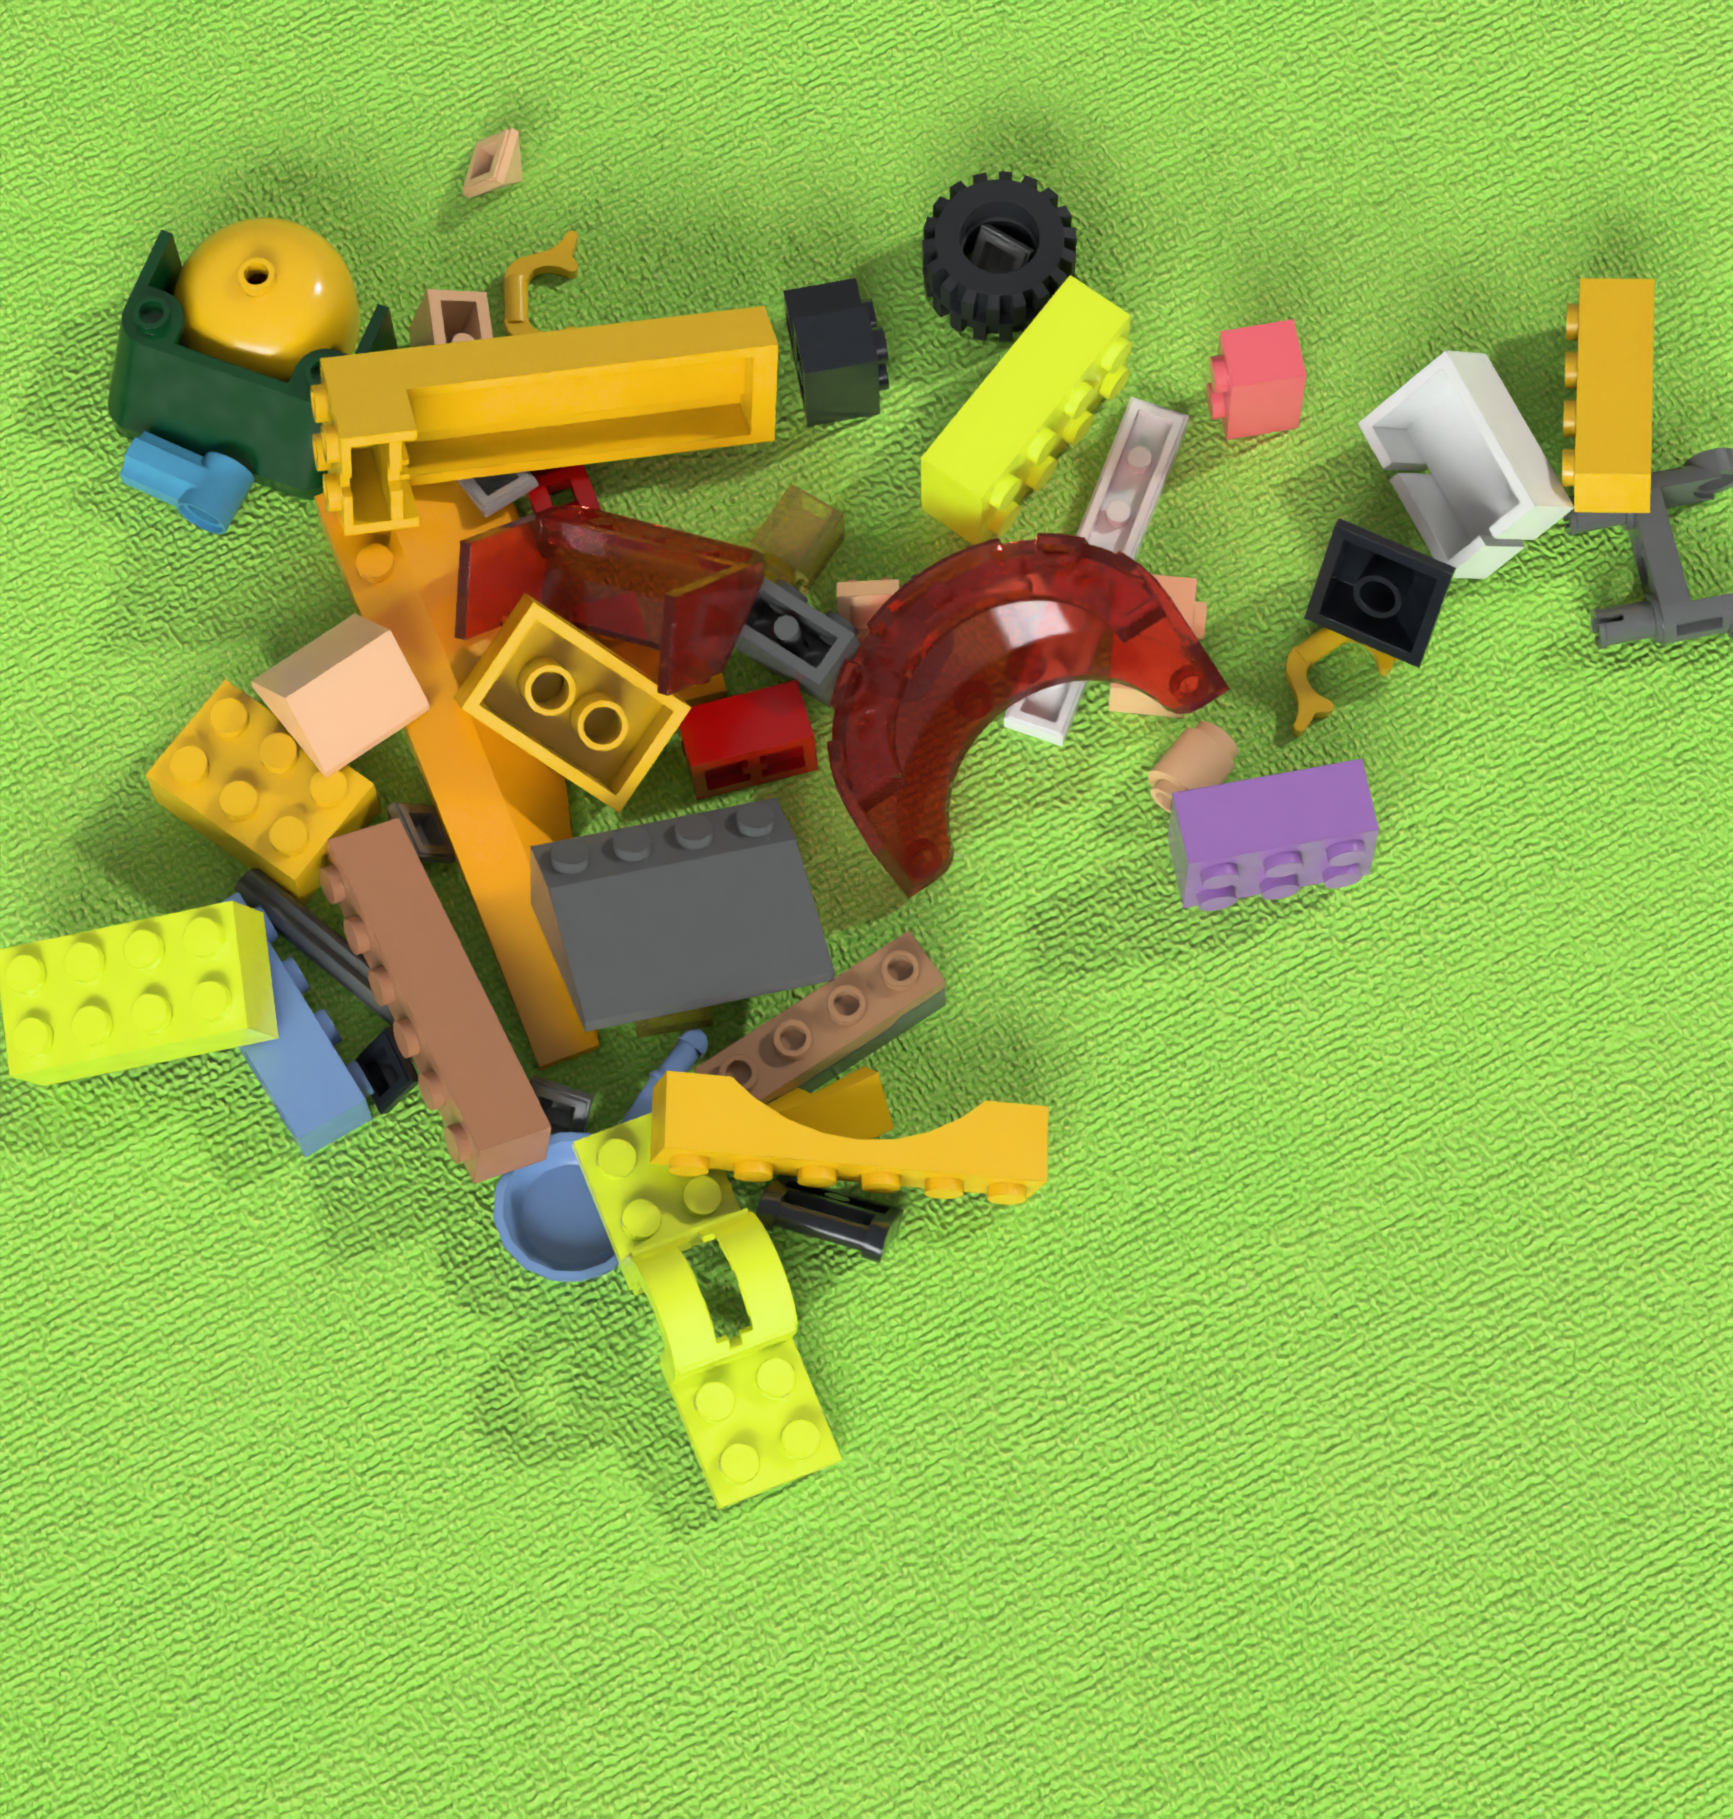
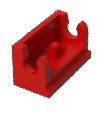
(748, 740)

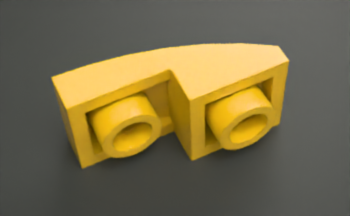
(844, 1108)

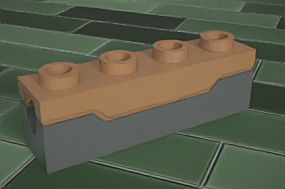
(835, 1023)

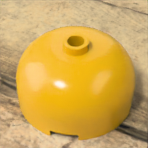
(267, 296)

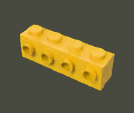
(1613, 395)

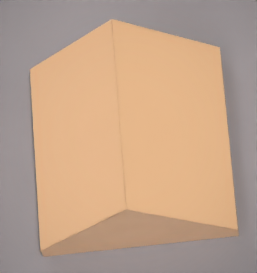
(343, 692)

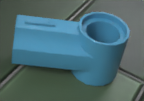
(201, 488)

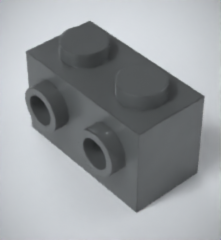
(797, 639)

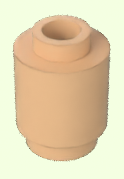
(1195, 760)

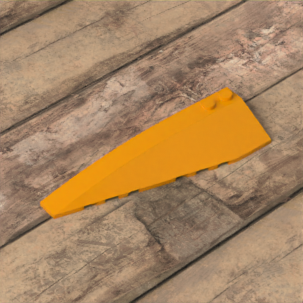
(482, 785)

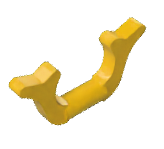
(519, 274)
(1299, 661)

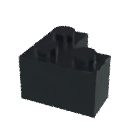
(836, 351)

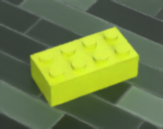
(1026, 413)
(137, 994)

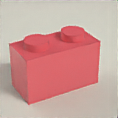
(1257, 380)

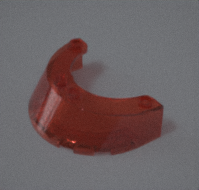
(969, 646)

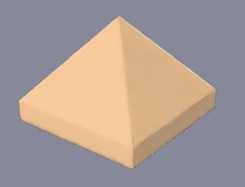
(494, 164)

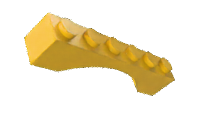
(720, 1126)

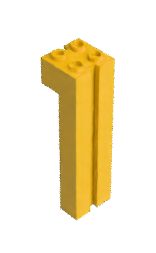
(536, 406)

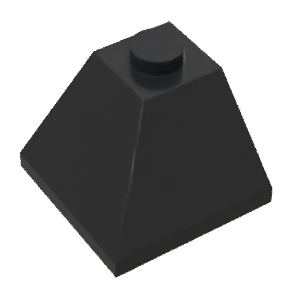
(1379, 593)

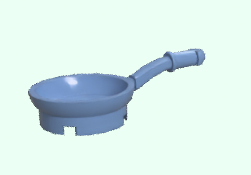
(547, 1207)

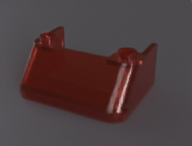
(615, 581)

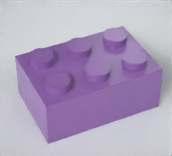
(1272, 835)

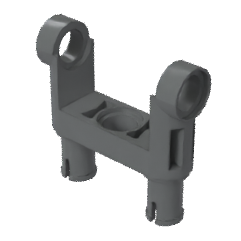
(1667, 609)

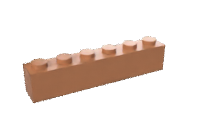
(435, 1001)

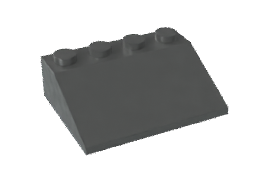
(679, 914)

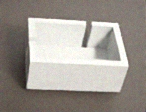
(1485, 464)

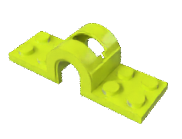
(738, 1397)

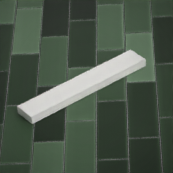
(1117, 522)

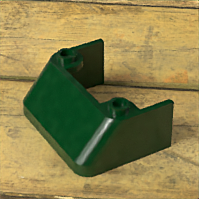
(212, 402)

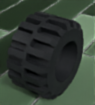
(996, 300)

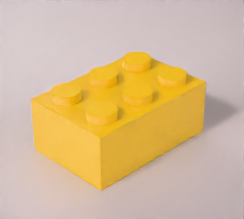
(571, 703)
(258, 792)

